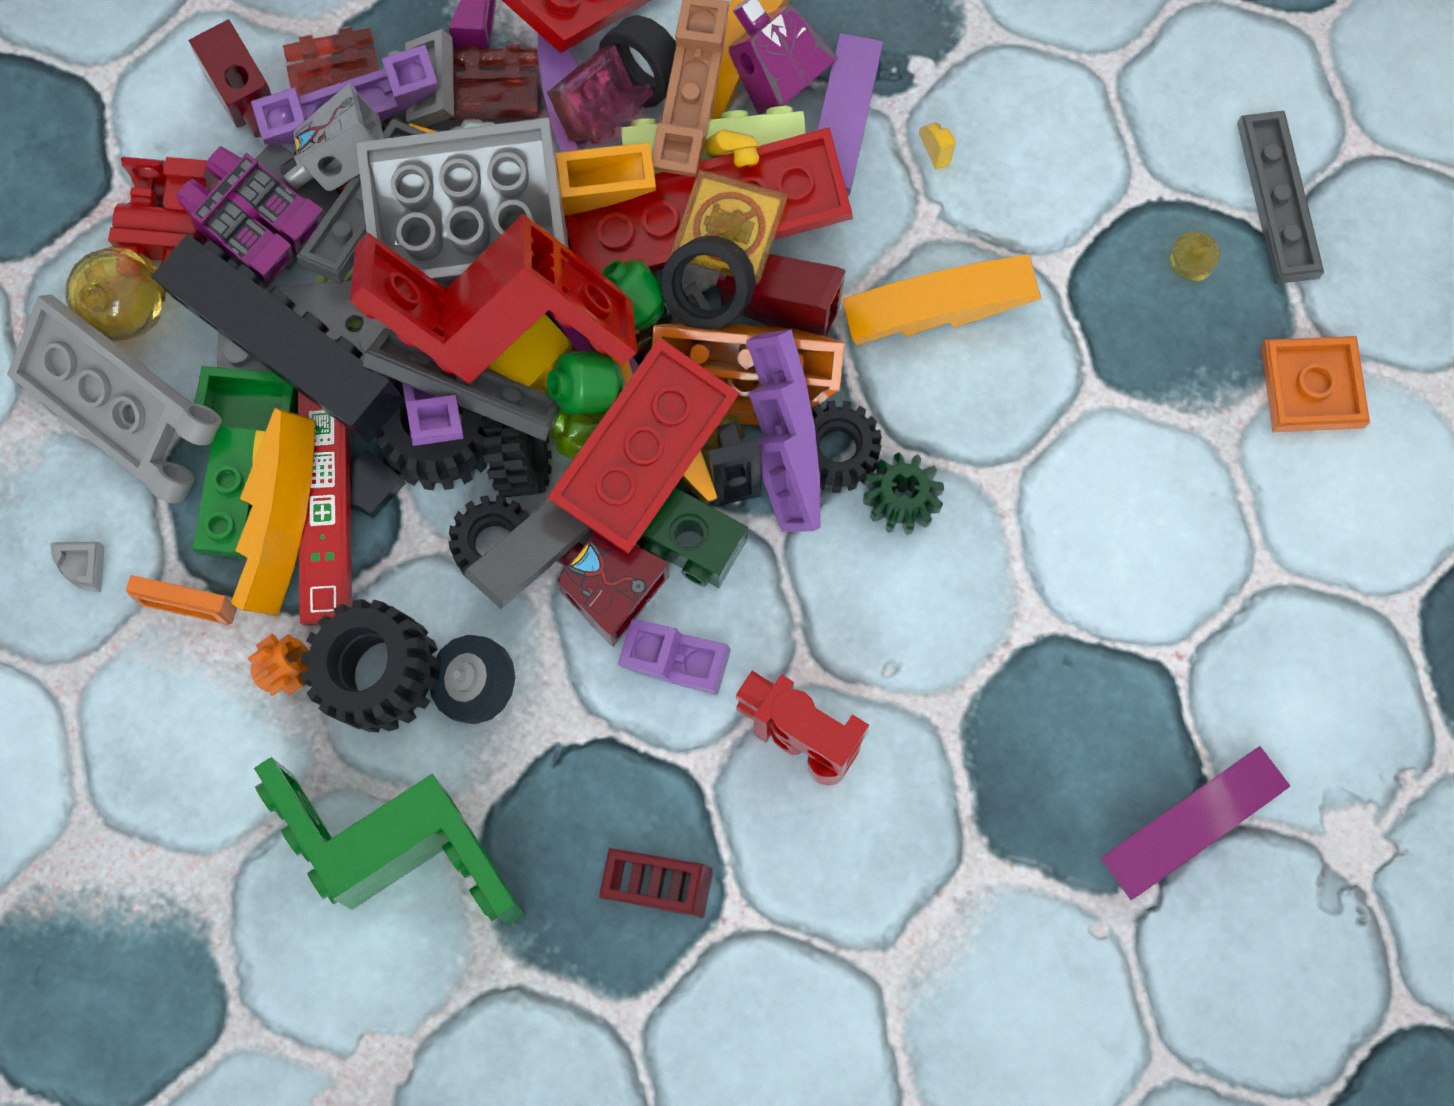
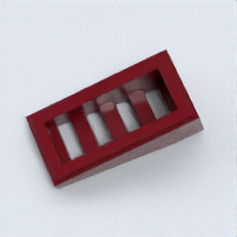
(697, 892)

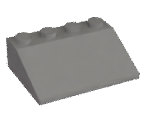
(457, 190)

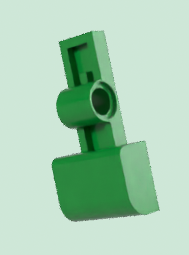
(245, 405)

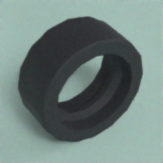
(655, 47)
(678, 301)

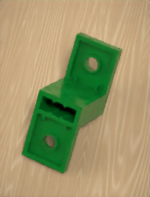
(384, 843)

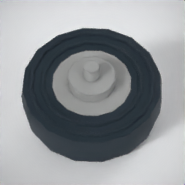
(473, 679)

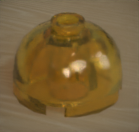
(115, 292)

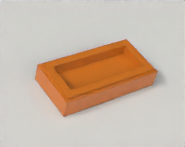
(181, 600)

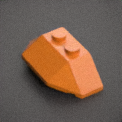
(729, 359)

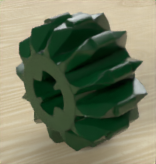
(903, 478)

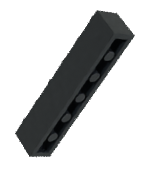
(278, 337)

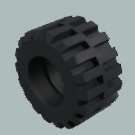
(436, 461)
(336, 655)

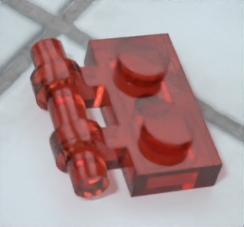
(324, 72)
(495, 92)

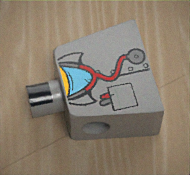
(328, 141)

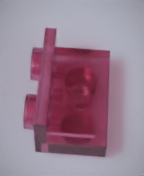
(597, 97)

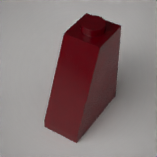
(792, 294)

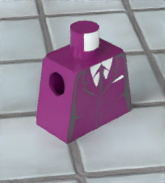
(777, 54)

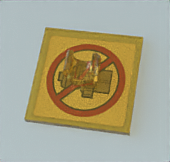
(735, 212)

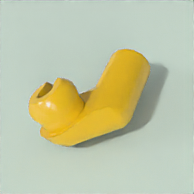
(728, 141)

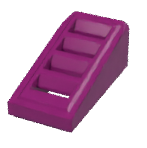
(473, 23)

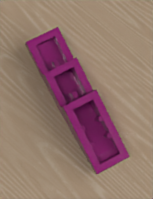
(1195, 823)

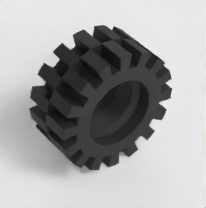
(862, 432)
(516, 460)
(477, 519)

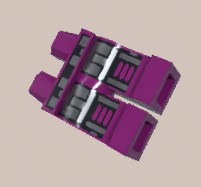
(250, 214)

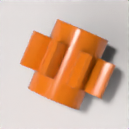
(278, 664)

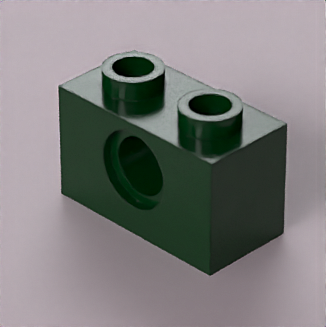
(713, 556)

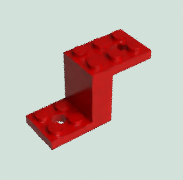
(492, 299)

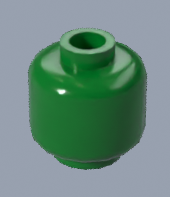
(641, 286)
(584, 382)

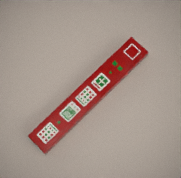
(326, 535)

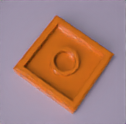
(1315, 384)

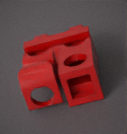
(142, 222)
(800, 727)

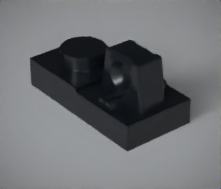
(734, 467)

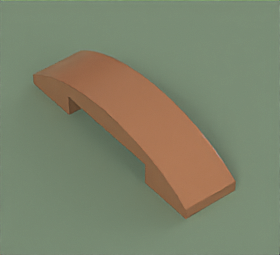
(691, 87)

